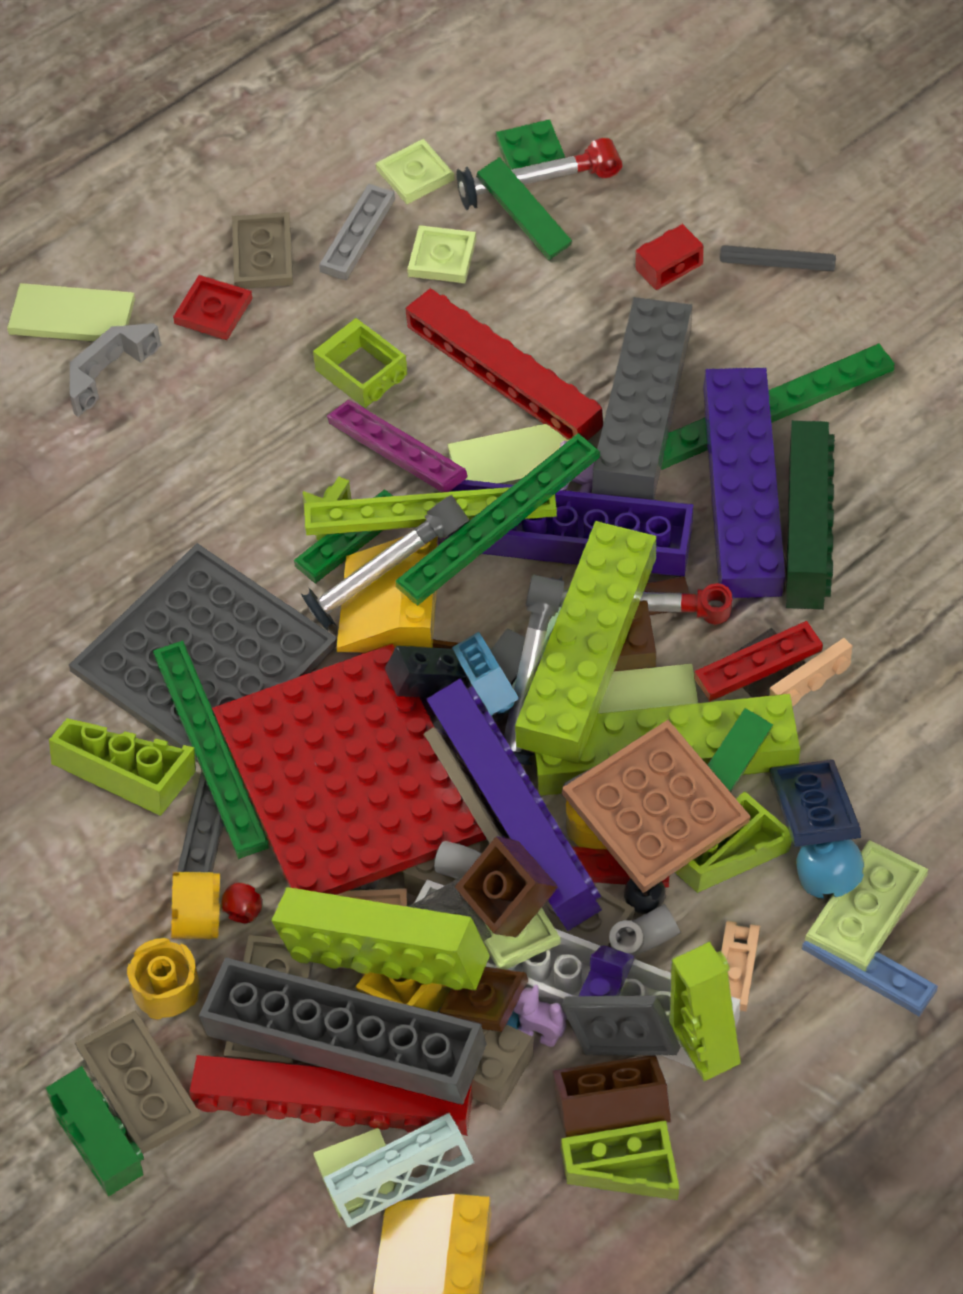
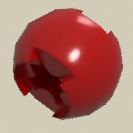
(241, 903)

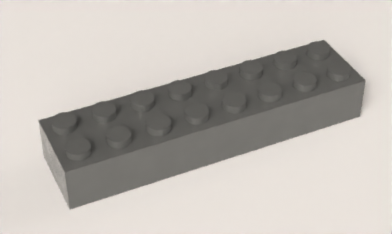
(642, 399)
(344, 1030)

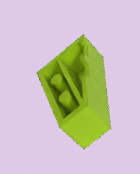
(741, 851)
(623, 1160)

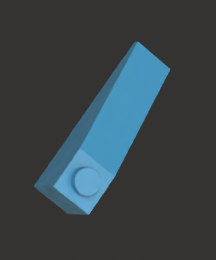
(485, 674)

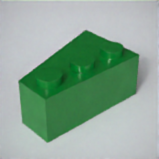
(94, 1131)

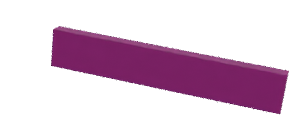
(397, 446)

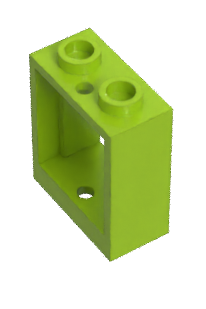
(345, 343)

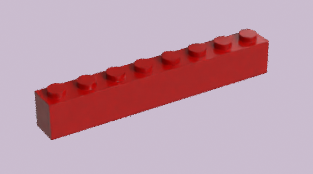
(503, 366)
(315, 1095)

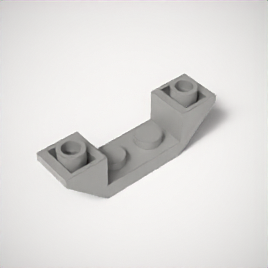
(135, 340)

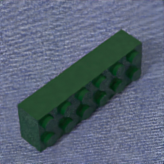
(810, 515)

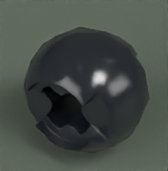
(641, 903)

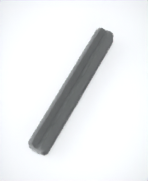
(777, 258)

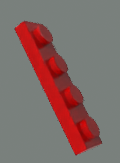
(758, 661)

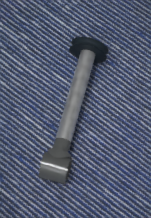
(440, 521)
(542, 602)

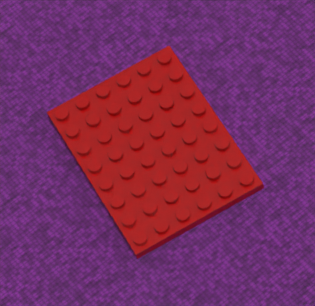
(344, 775)

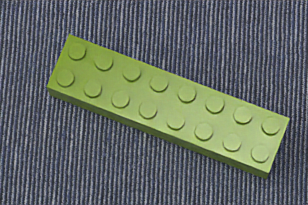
(586, 642)
(701, 726)

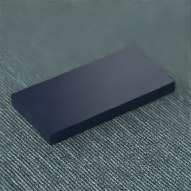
(814, 803)

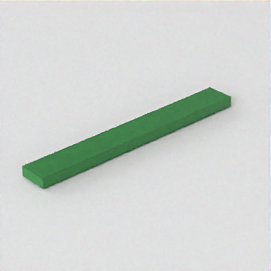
(497, 519)
(211, 750)

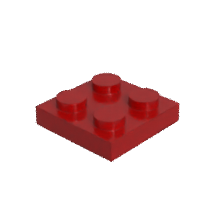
(212, 307)

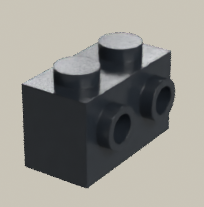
(422, 670)

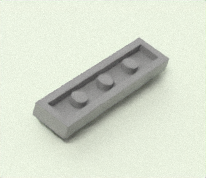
(357, 232)

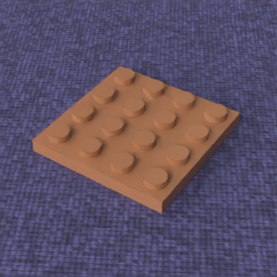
(655, 805)

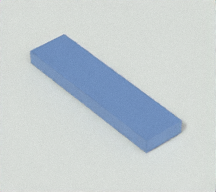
(883, 977)

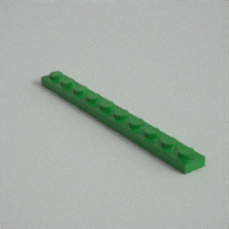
(791, 397)

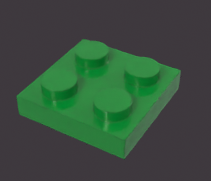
(529, 144)

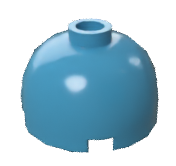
(830, 868)

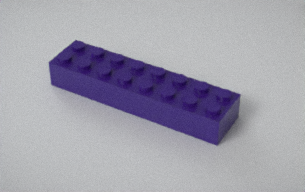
(743, 482)
(566, 535)
(515, 799)

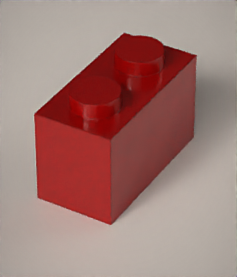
(669, 257)

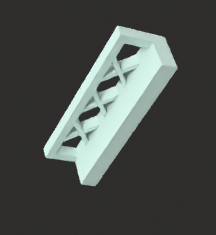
(395, 1164)

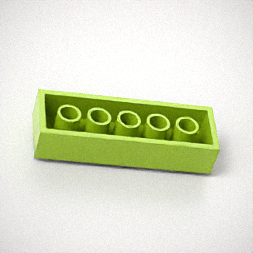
(381, 938)

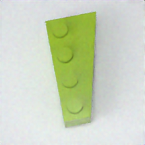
(122, 764)
(704, 1010)

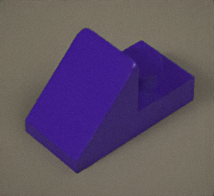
(607, 972)

